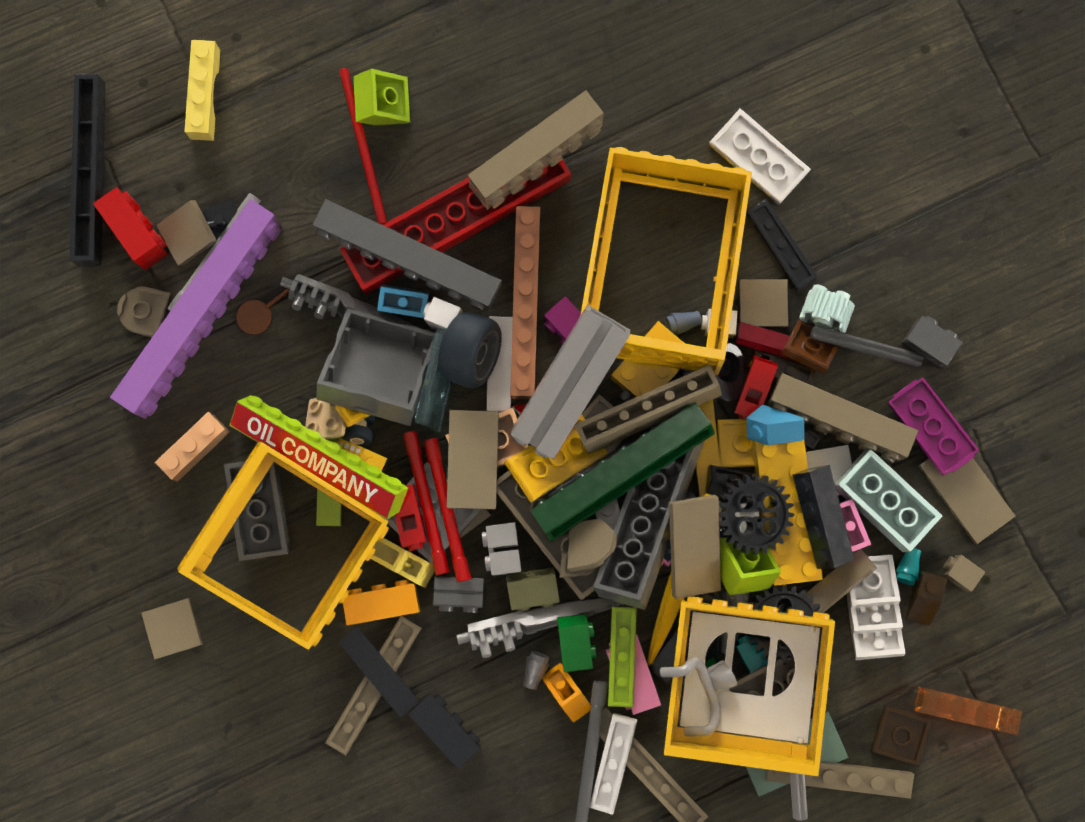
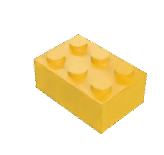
(644, 377)

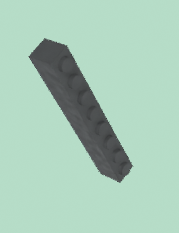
(406, 254)

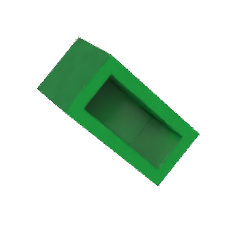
(575, 642)

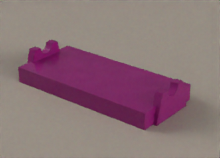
(938, 432)

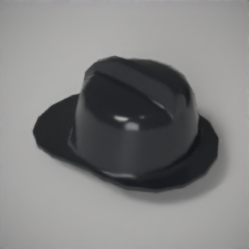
(731, 373)

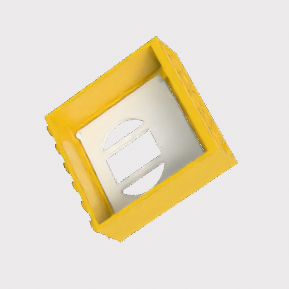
(764, 716)

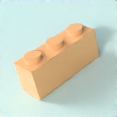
(192, 447)

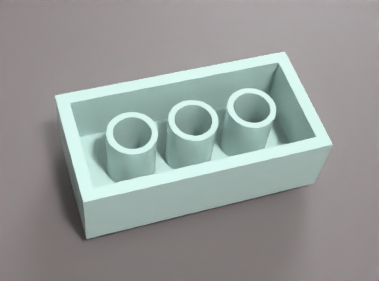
(887, 501)

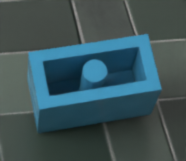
(402, 300)

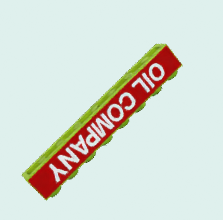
(319, 456)

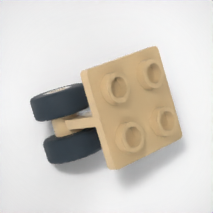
(325, 420)

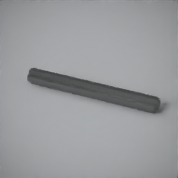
(866, 346)

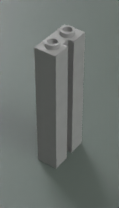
(570, 382)

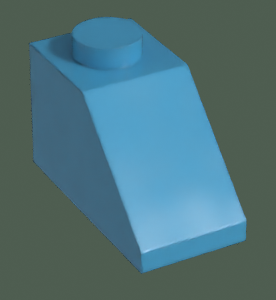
(774, 426)

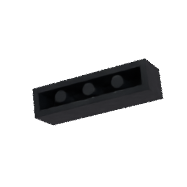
(823, 517)

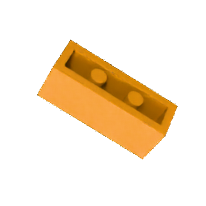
(381, 602)

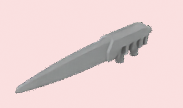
(513, 625)

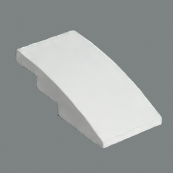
(876, 613)

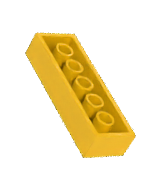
(795, 554)

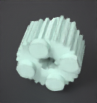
(827, 308)

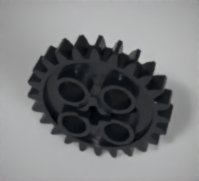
(755, 491)
(797, 602)

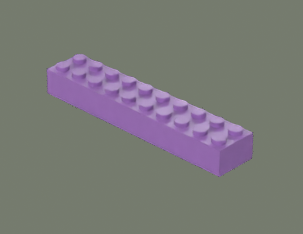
(197, 310)

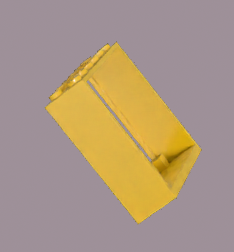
(228, 511)

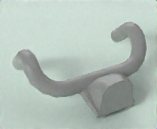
(713, 679)

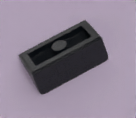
(720, 477)

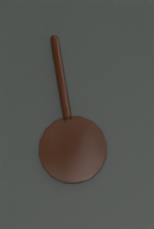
(255, 315)

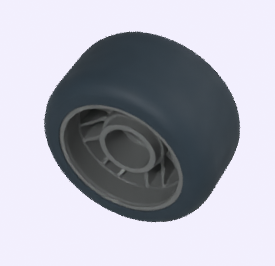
(469, 349)

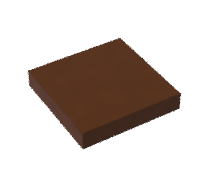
(808, 351)

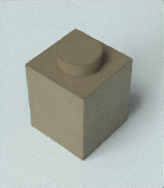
(962, 572)

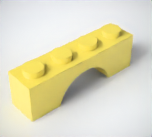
(202, 74)

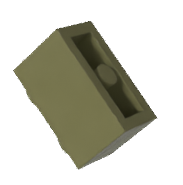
(532, 589)

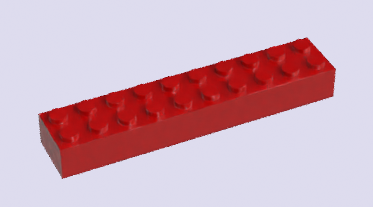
(450, 220)

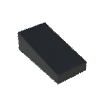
(811, 439)

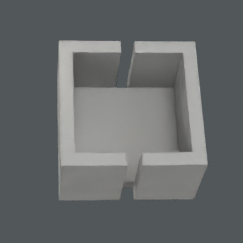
(501, 537)

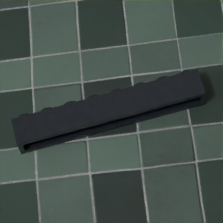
(87, 169)

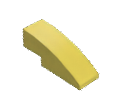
(403, 562)

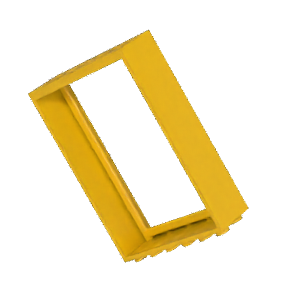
(686, 177)

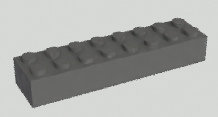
(644, 533)

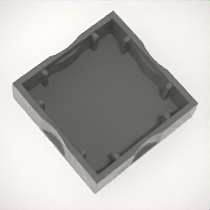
(376, 367)

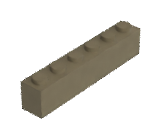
(648, 409)

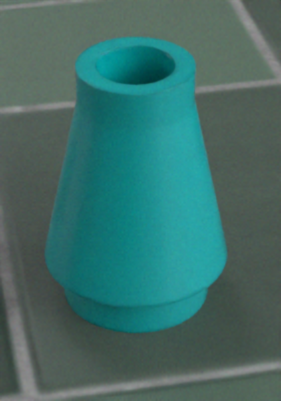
(908, 567)

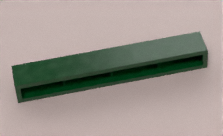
(623, 471)

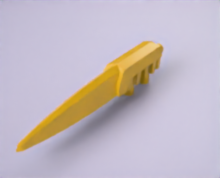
(666, 617)

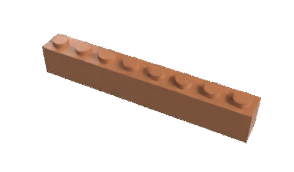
(525, 302)

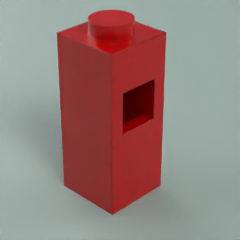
(755, 386)
(410, 522)

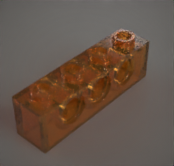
(968, 710)

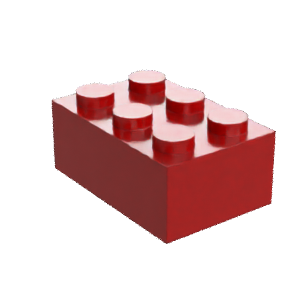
(132, 228)

